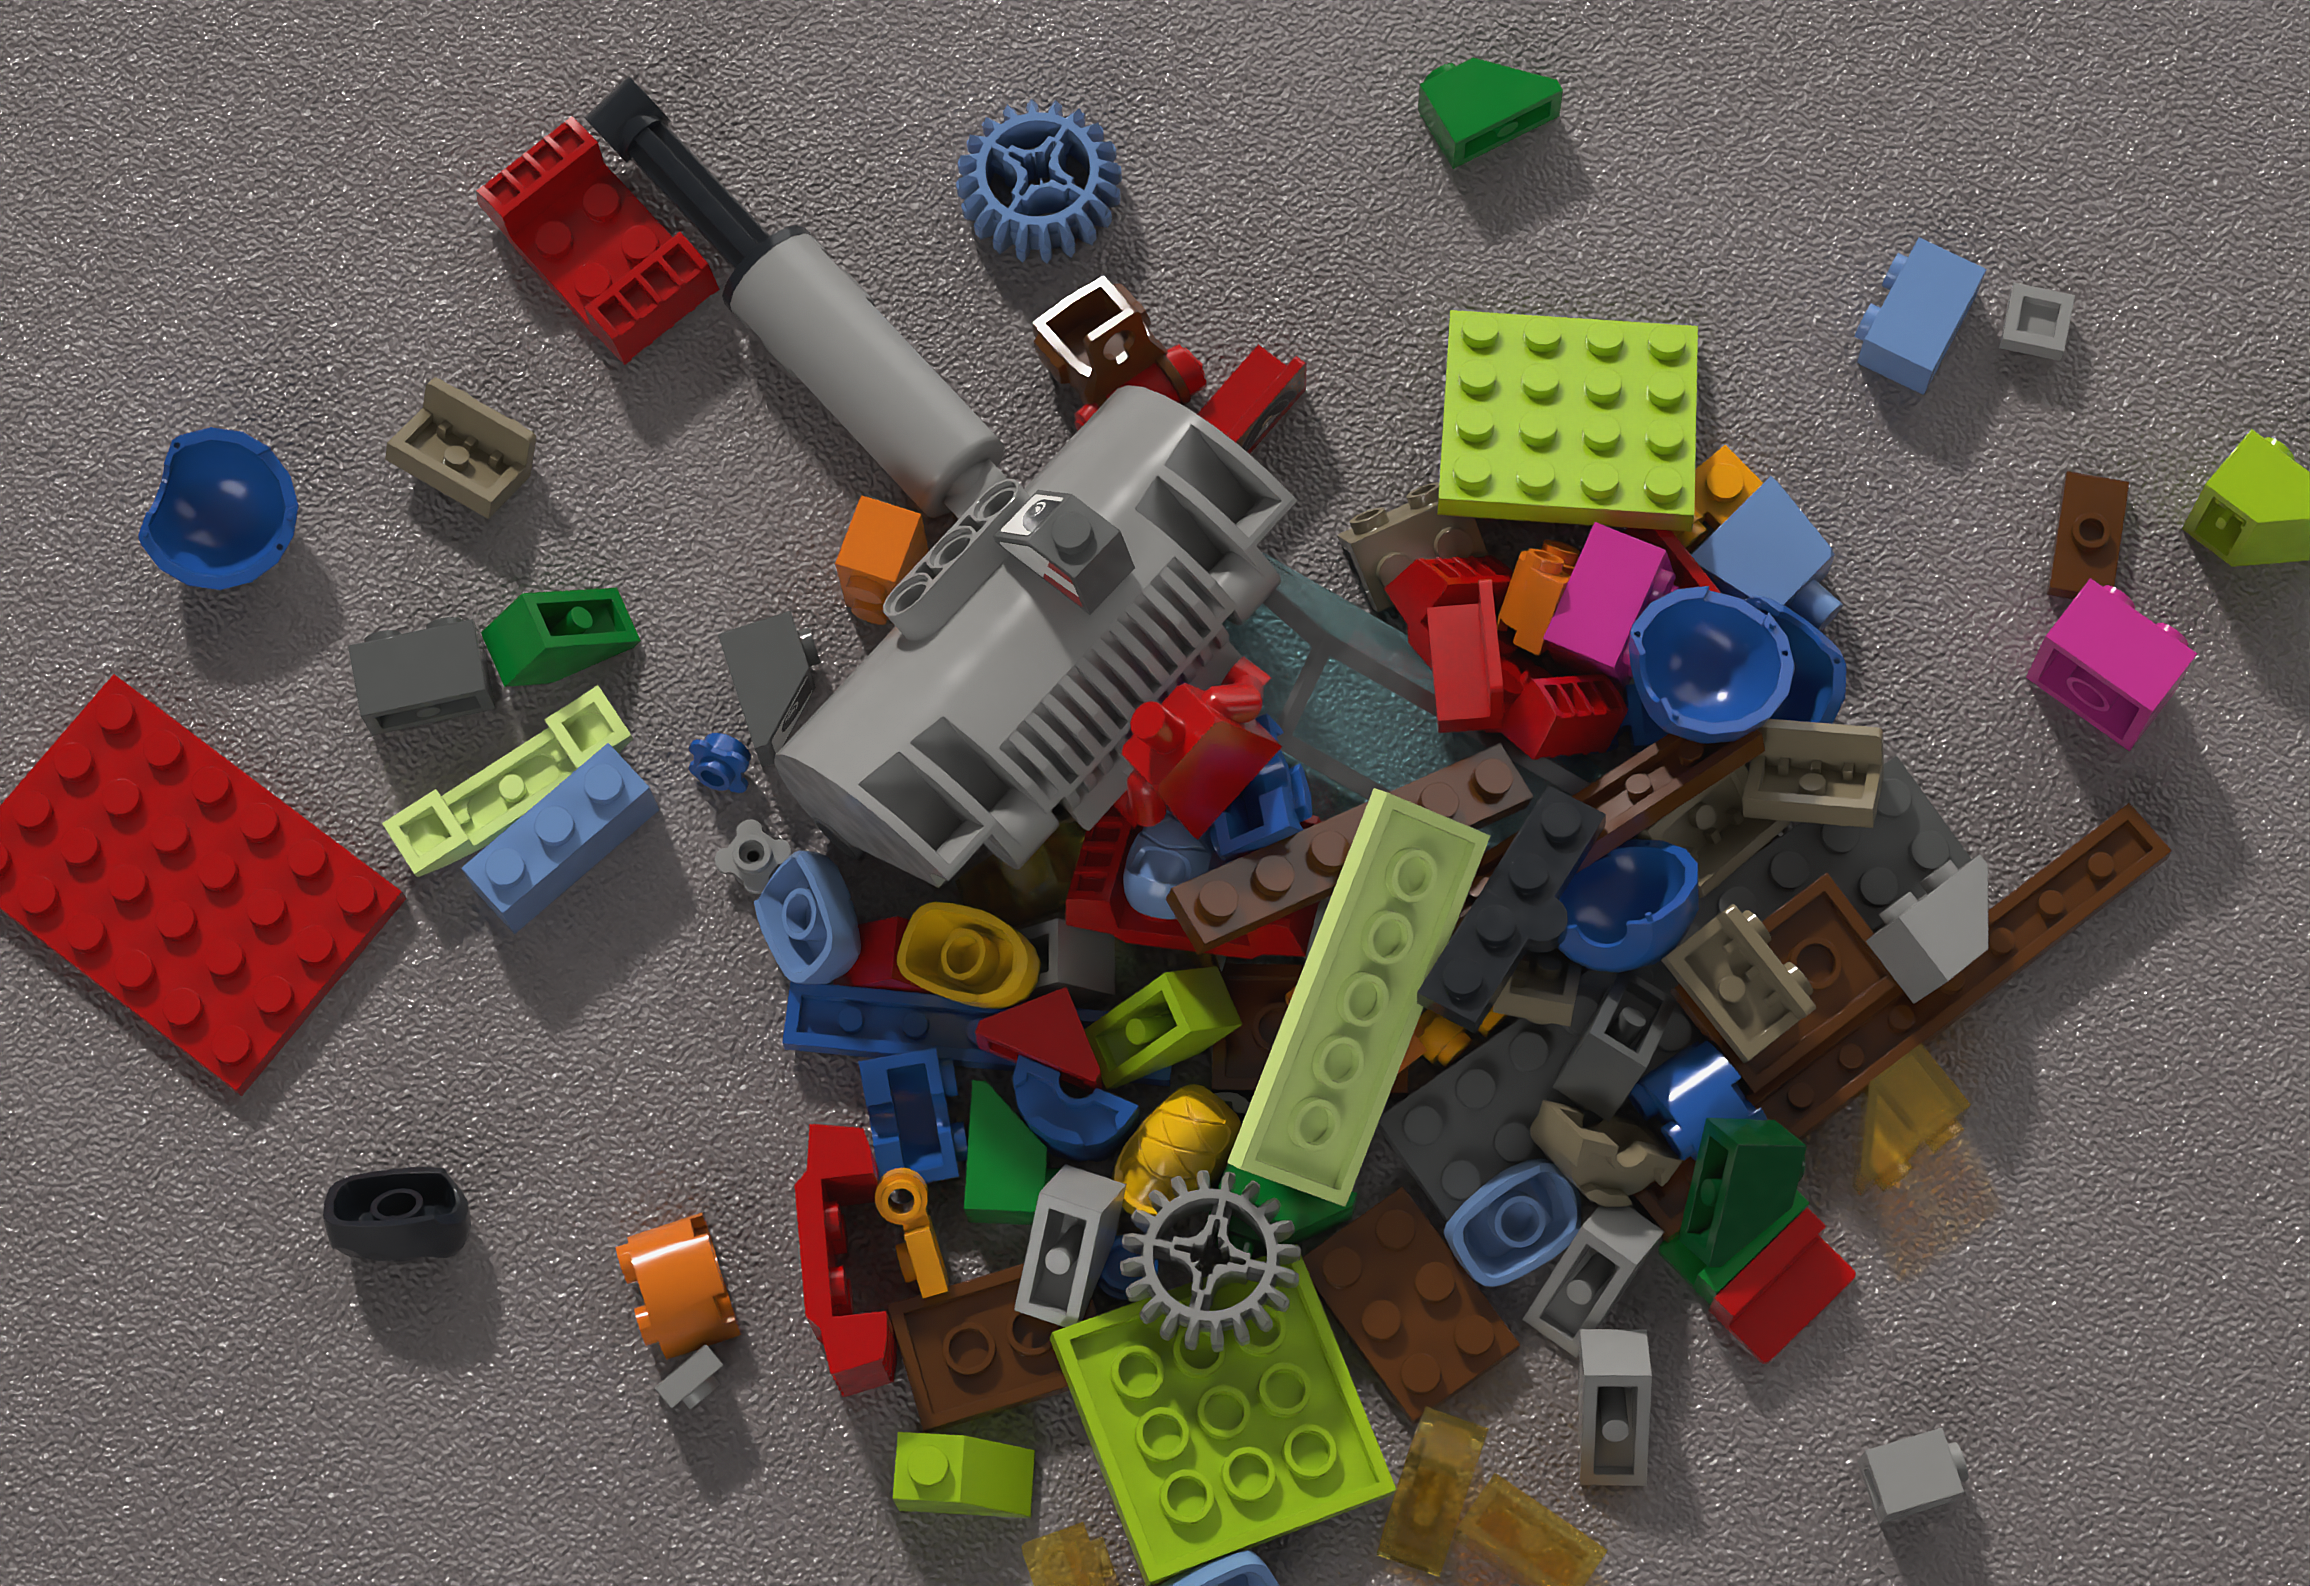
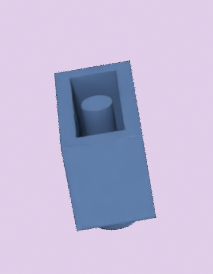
(1920, 314)

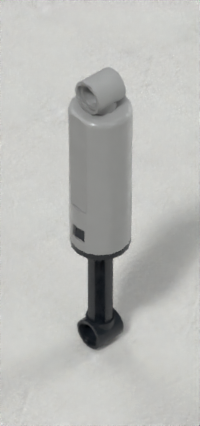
(818, 323)

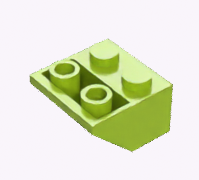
(2255, 506)

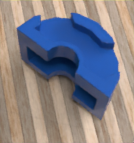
(1266, 808)
(1687, 1091)
(911, 1114)
(1070, 1126)

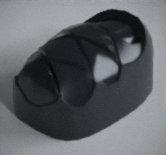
(397, 1215)

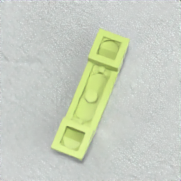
(477, 811)

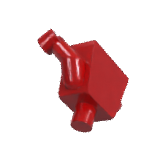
(1196, 751)

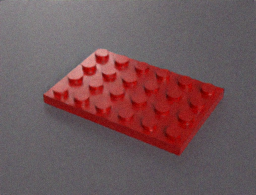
(183, 884)

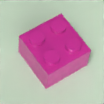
(1603, 600)
(2111, 663)

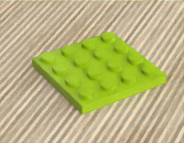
(1569, 421)
(1223, 1443)

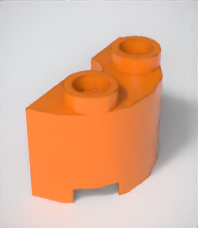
(1535, 592)
(679, 1286)

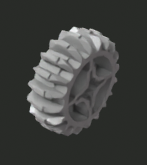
(1240, 1269)

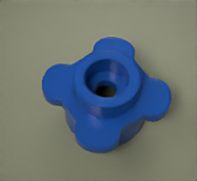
(720, 762)

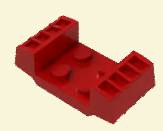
(596, 242)
(1539, 710)
(1099, 902)
(840, 1173)

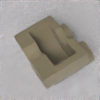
(1606, 1157)

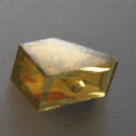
(1432, 1491)

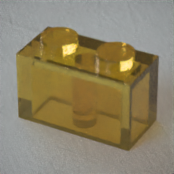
(1527, 1539)

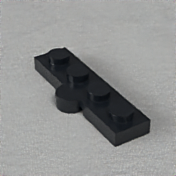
(1514, 910)

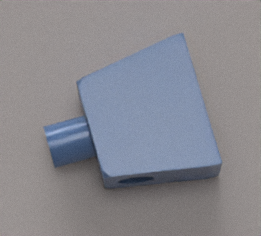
(1772, 553)

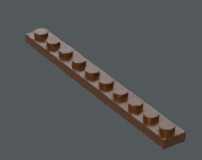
(2018, 934)

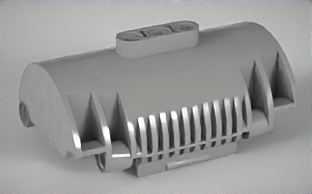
(1007, 690)

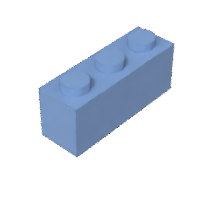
(561, 838)

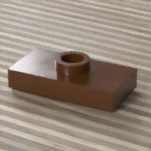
(2087, 533)

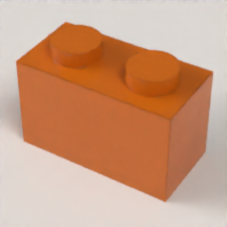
(877, 554)

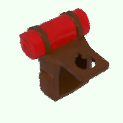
(1104, 342)

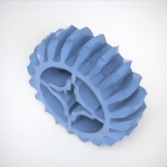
(1004, 153)

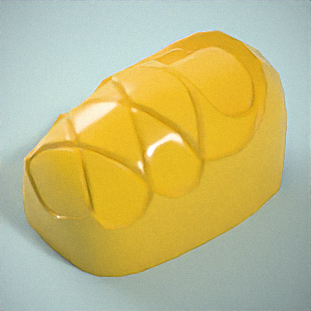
(968, 956)
(1179, 1138)

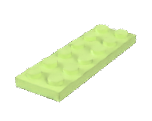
(1358, 998)

